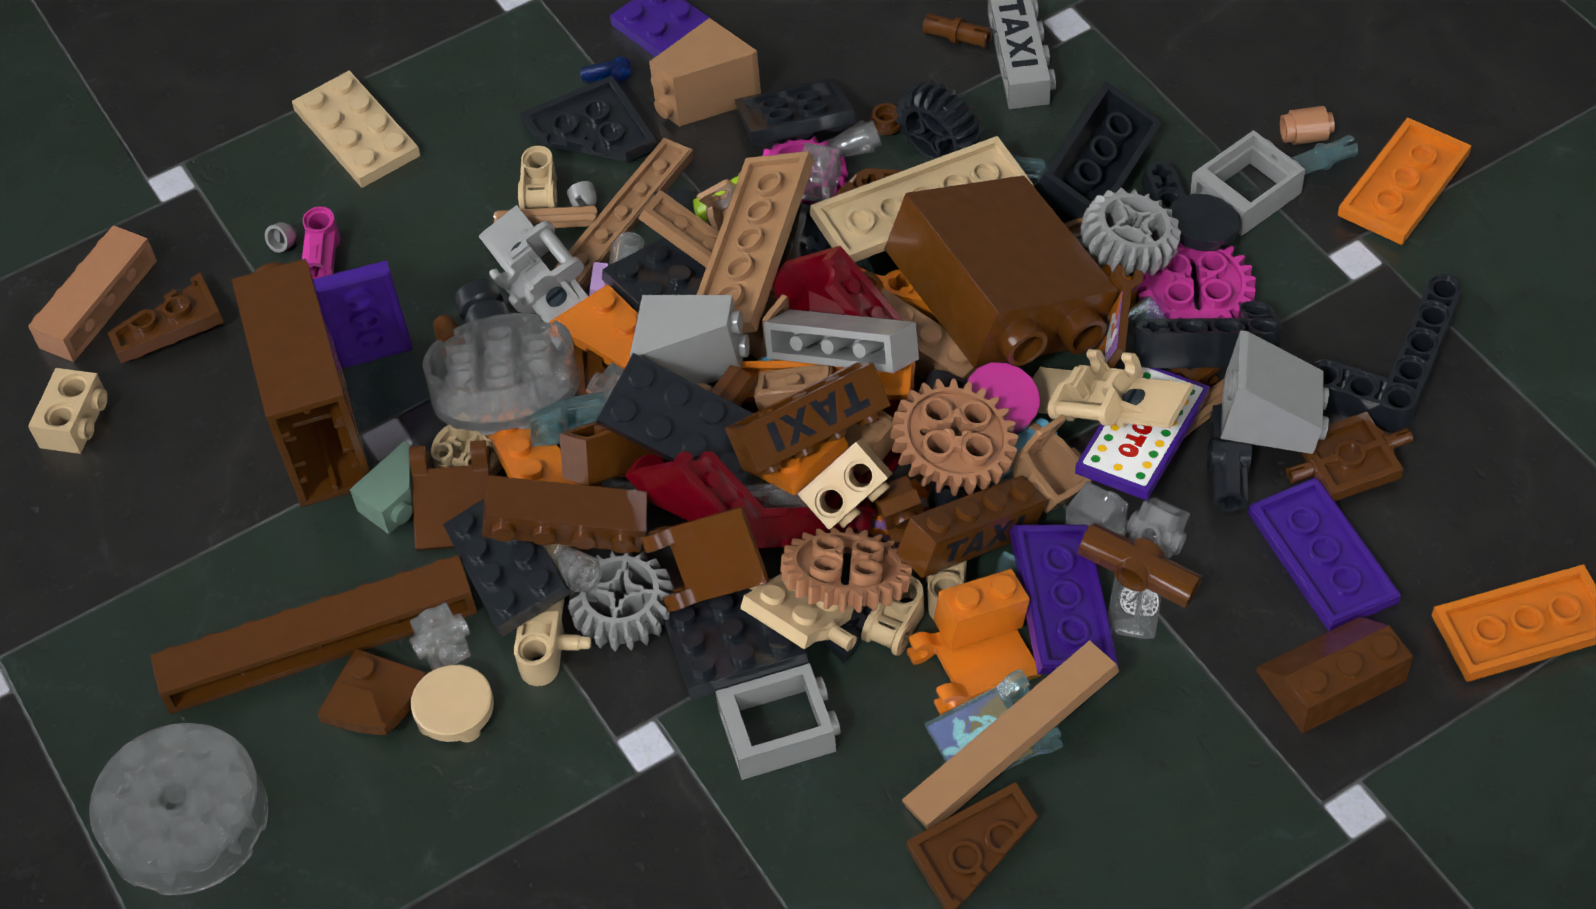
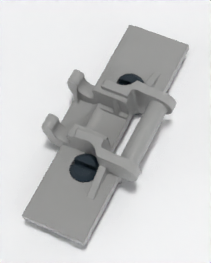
(526, 278)

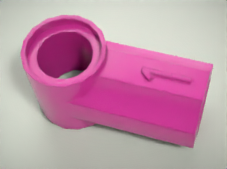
(320, 241)

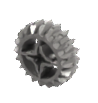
(1130, 232)
(637, 612)

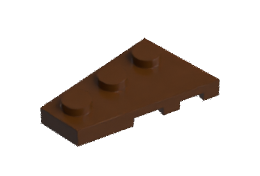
(175, 319)
(971, 844)

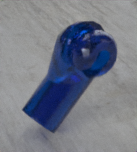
(618, 68)

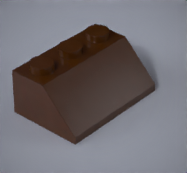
(1337, 671)

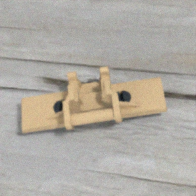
(1110, 393)

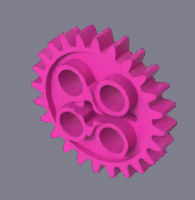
(1220, 282)

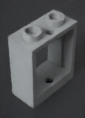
(1265, 157)
(788, 749)

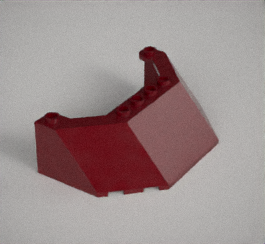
(698, 488)

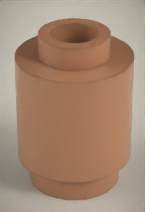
(1306, 125)

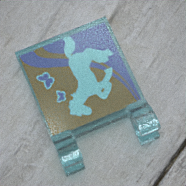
(962, 724)

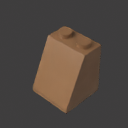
(703, 74)

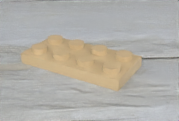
(356, 129)

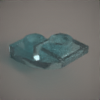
(562, 416)

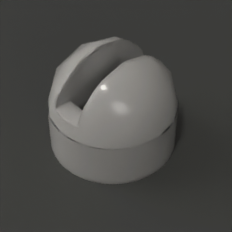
(582, 194)
(278, 234)

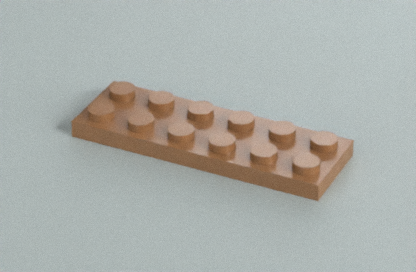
(756, 232)

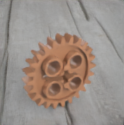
(953, 437)
(816, 562)

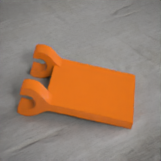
(972, 667)

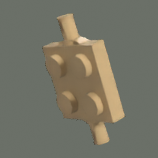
(795, 617)

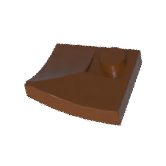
(370, 695)

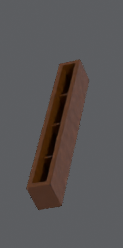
(307, 635)

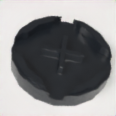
(1205, 221)

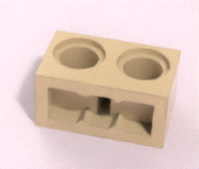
(68, 410)
(840, 478)

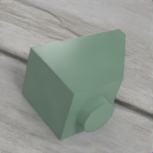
(387, 491)

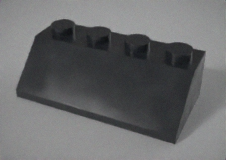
(1096, 152)

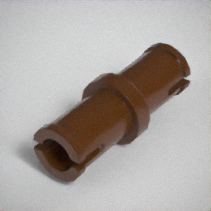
(957, 30)

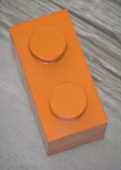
(981, 609)

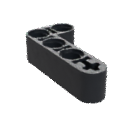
(1202, 340)

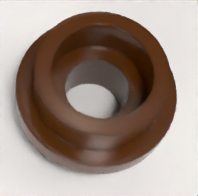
(884, 118)

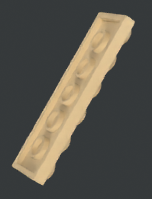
(865, 216)

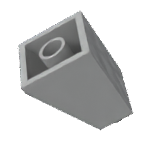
(691, 335)
(1272, 398)

